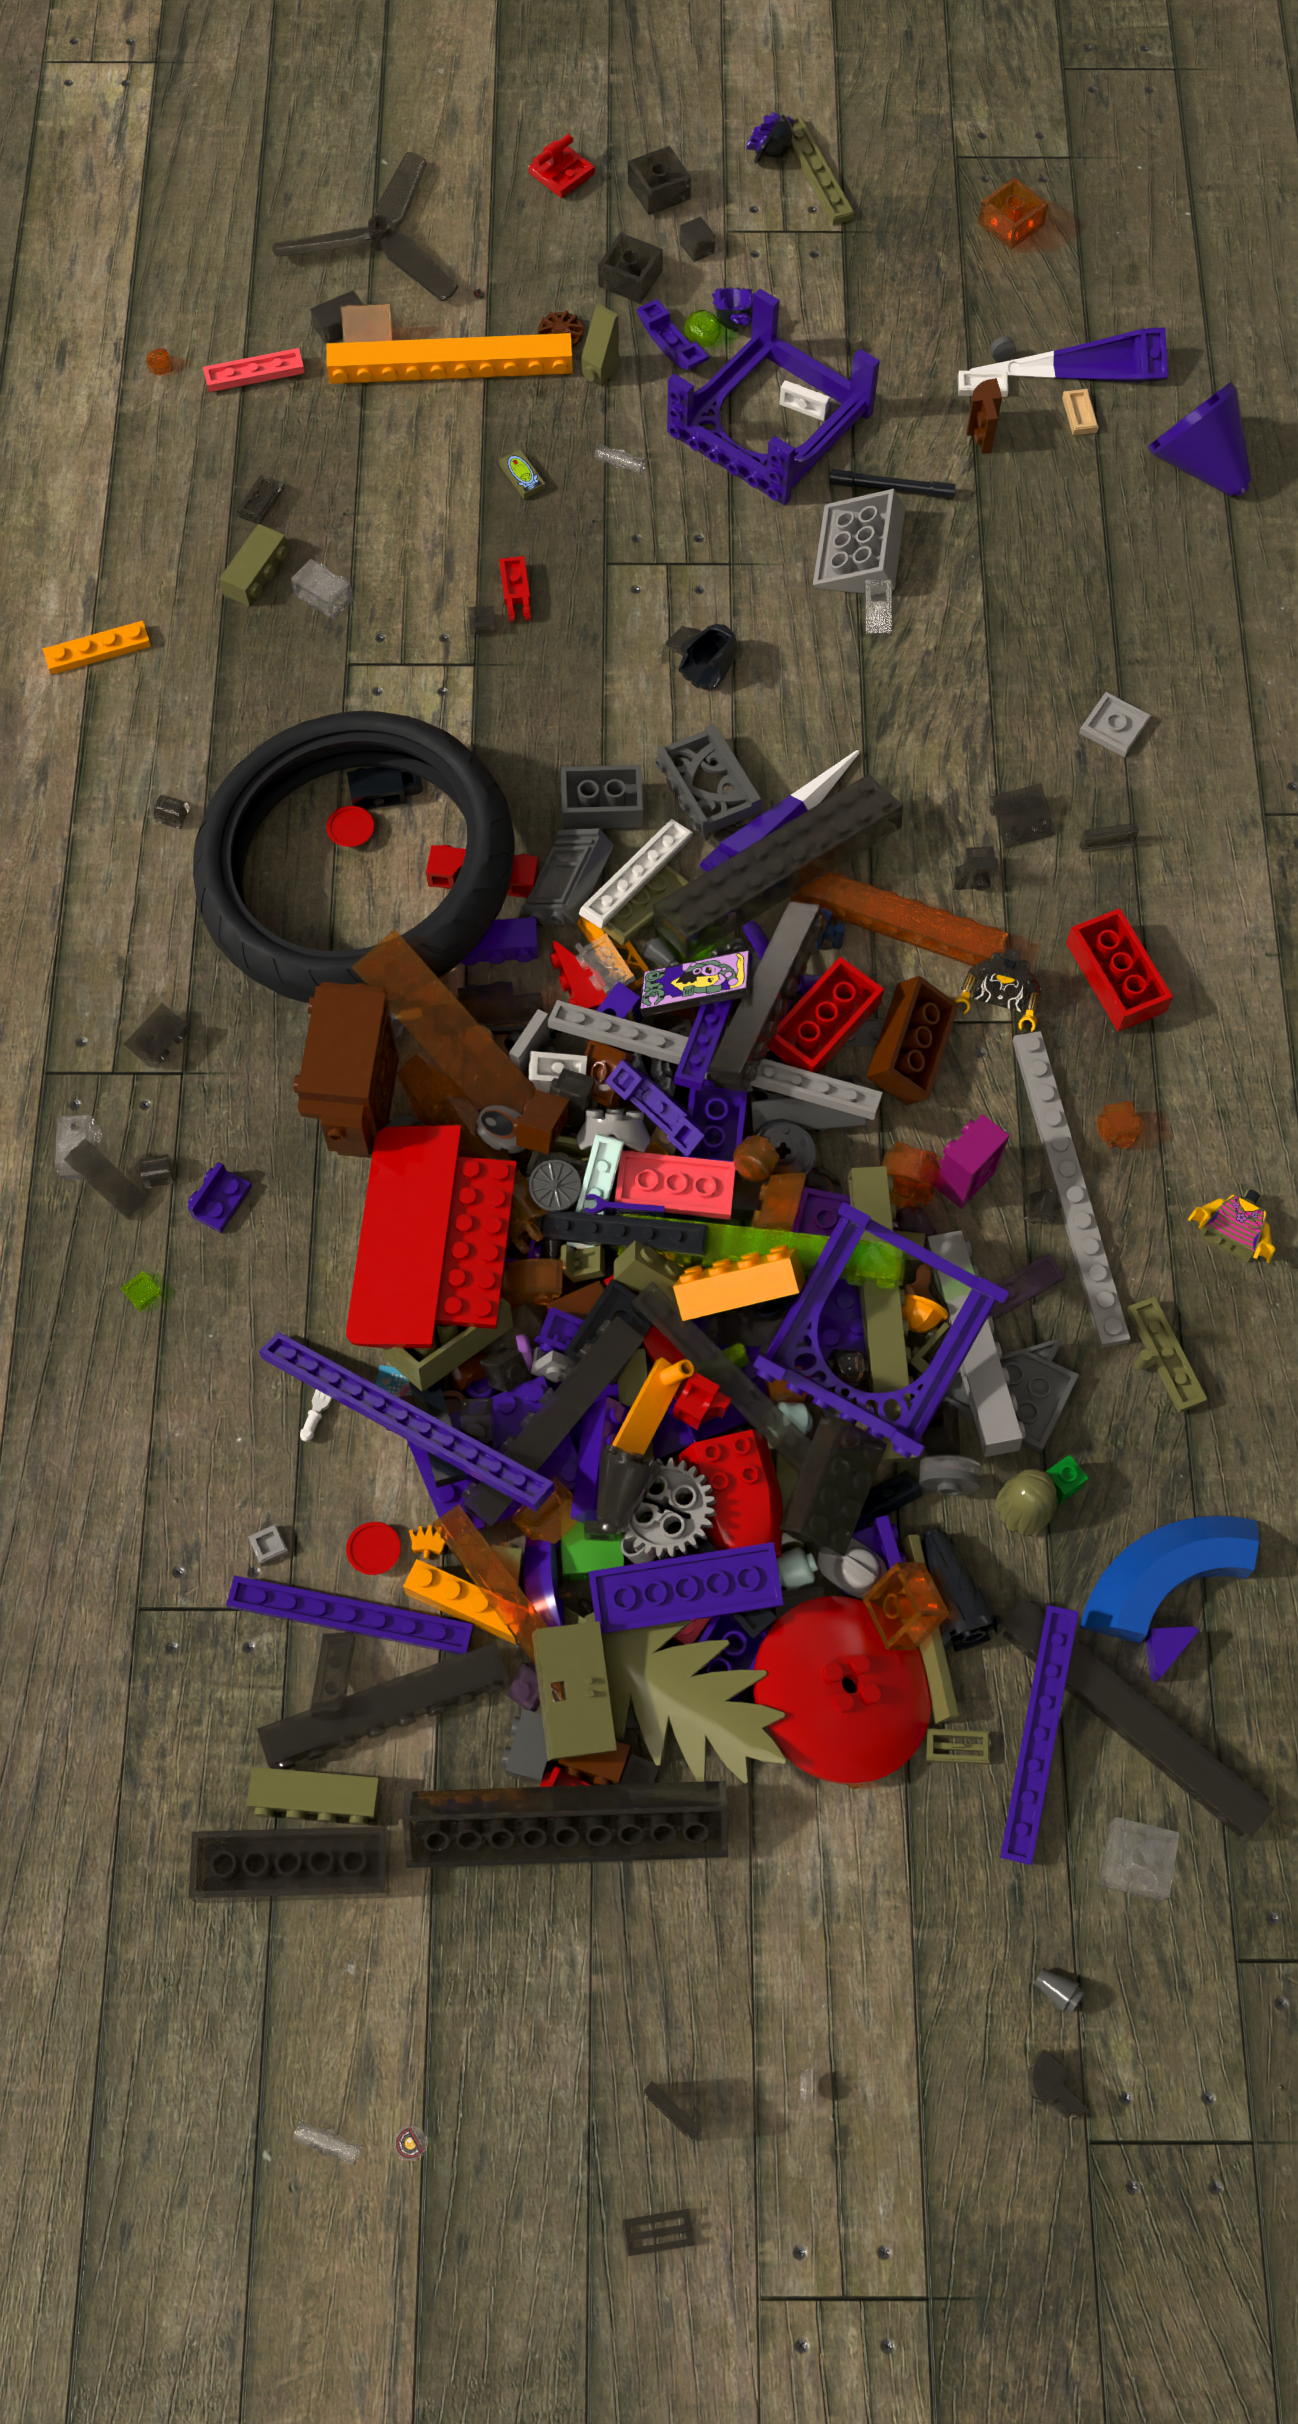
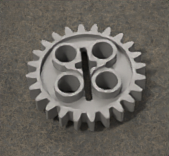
(654, 1533)

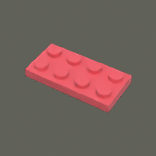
(677, 1183)

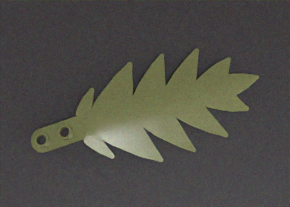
(697, 1705)

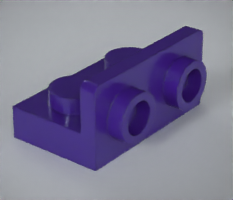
(218, 1198)
(557, 1331)

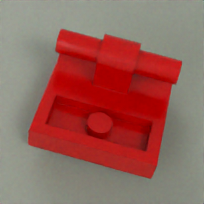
(561, 167)

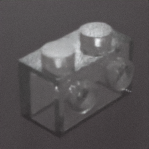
(322, 588)
(70, 1133)

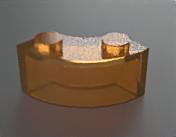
(532, 1281)

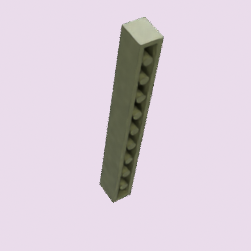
(881, 1307)

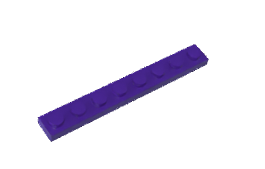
(350, 1615)
(1039, 1735)

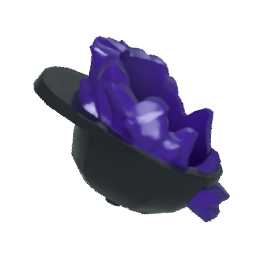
(771, 136)
(734, 307)

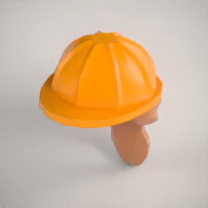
(920, 1307)

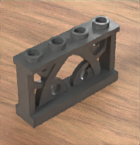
(714, 750)

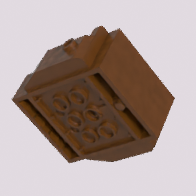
(348, 1065)

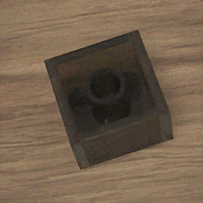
(659, 180)
(630, 267)

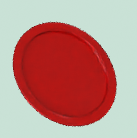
(350, 826)
(373, 1548)

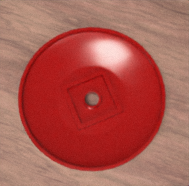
(825, 1728)

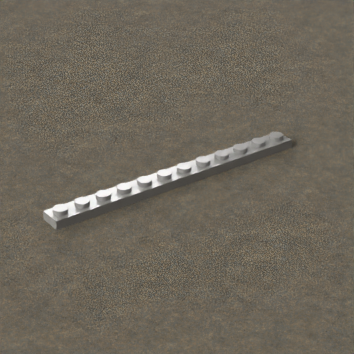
(670, 1047)
(1071, 1190)

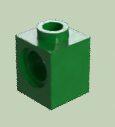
(1067, 1478)

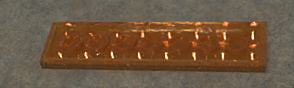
(444, 1026)

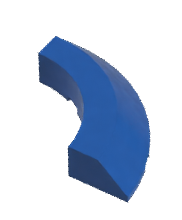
(1161, 1563)

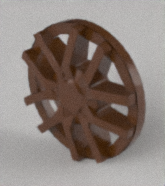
(560, 325)

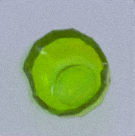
(702, 328)

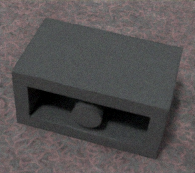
(528, 1753)

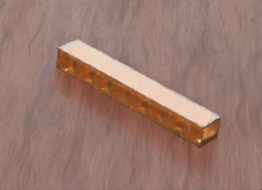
(903, 919)

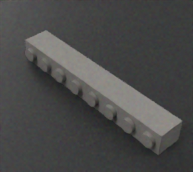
(981, 1371)

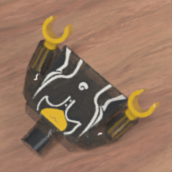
(1005, 983)

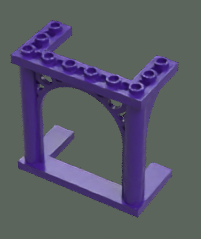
(785, 464)
(909, 1428)

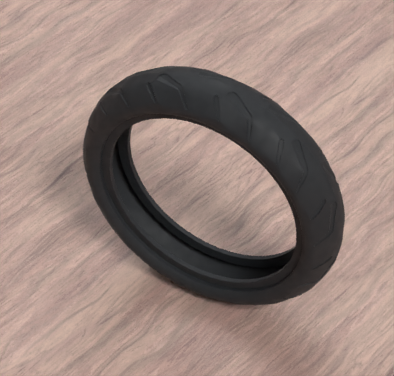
(319, 749)

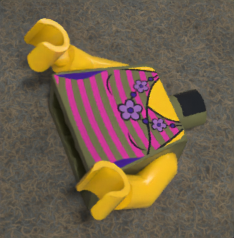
(1236, 1226)

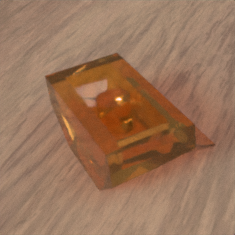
(551, 1519)

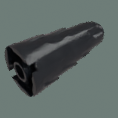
(966, 1602)

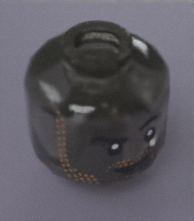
(848, 1365)

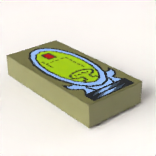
(522, 474)

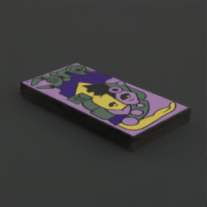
(696, 983)

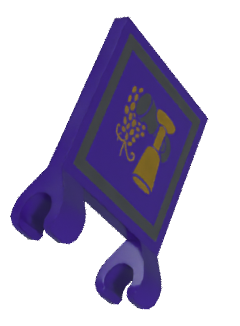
(627, 1208)

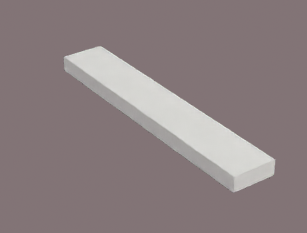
(635, 874)

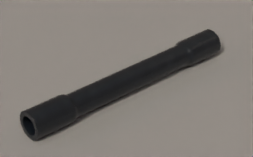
(851, 479)

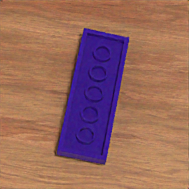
(686, 1588)

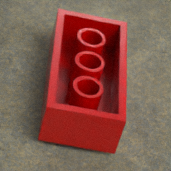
(1119, 969)
(826, 1017)

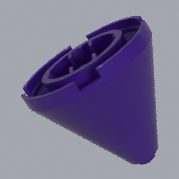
(1210, 444)

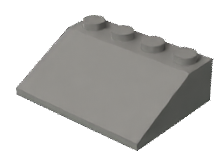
(859, 542)

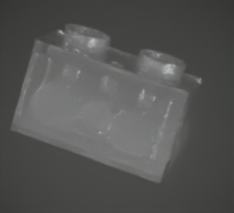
(604, 964)

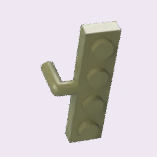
(1165, 1354)

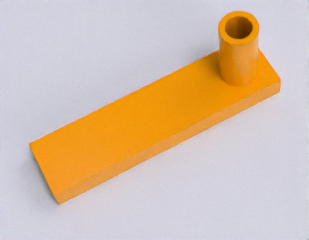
(651, 1404)

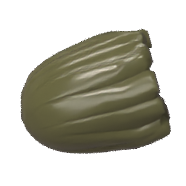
(1027, 1502)

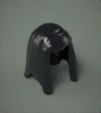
(708, 656)

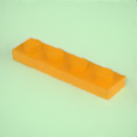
(96, 647)

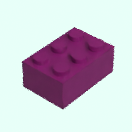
(971, 1160)

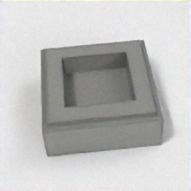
(268, 1544)

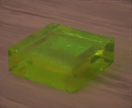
(141, 1291)

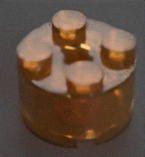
(912, 1173)

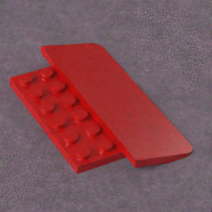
(429, 1239)

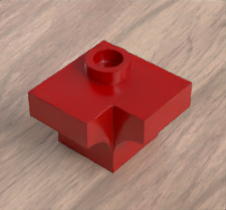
(700, 1401)

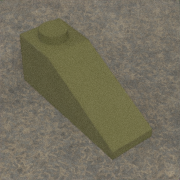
(601, 348)

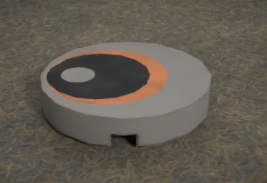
(497, 1126)

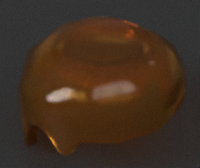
(755, 1158)

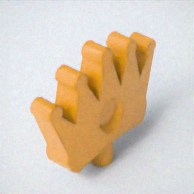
(427, 1543)

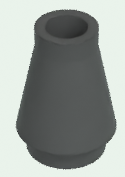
(1061, 1991)

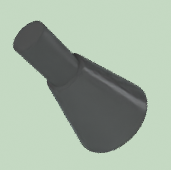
(659, 952)

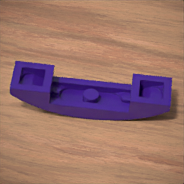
(668, 338)
(657, 1105)
(541, 1580)

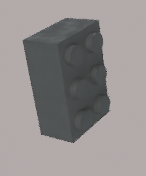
(602, 797)

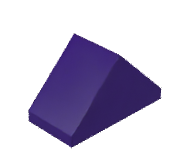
(1165, 1646)

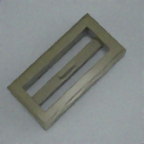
(962, 1759)

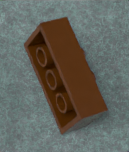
(912, 1040)

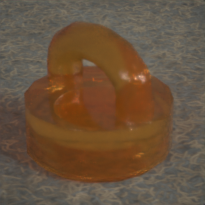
(158, 361)

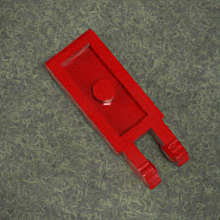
(515, 585)

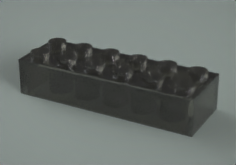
(289, 1864)

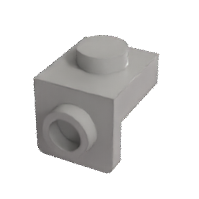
(550, 1364)

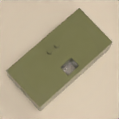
(573, 1691)

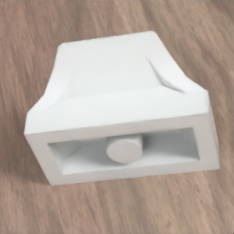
(546, 1066)

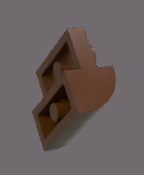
(984, 414)

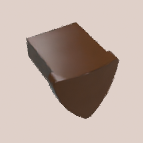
(467, 1372)

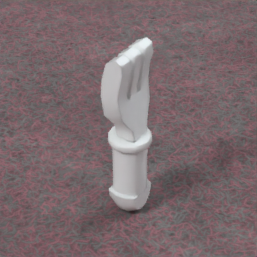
(320, 1403)

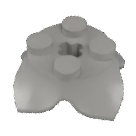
(614, 1124)

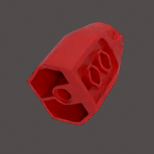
(744, 1489)

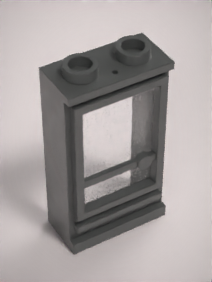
(568, 876)

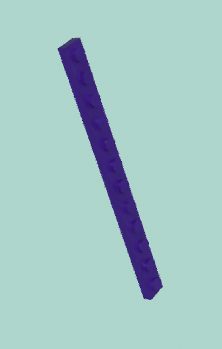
(409, 1422)

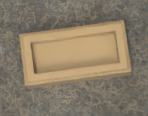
(1080, 412)

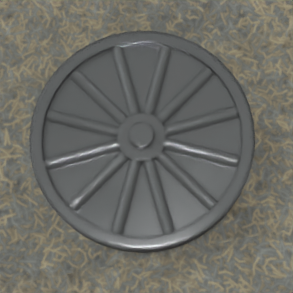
(554, 1185)

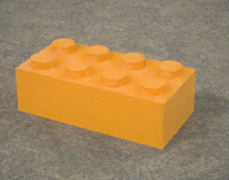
(739, 1282)

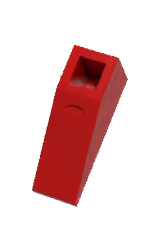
(575, 979)

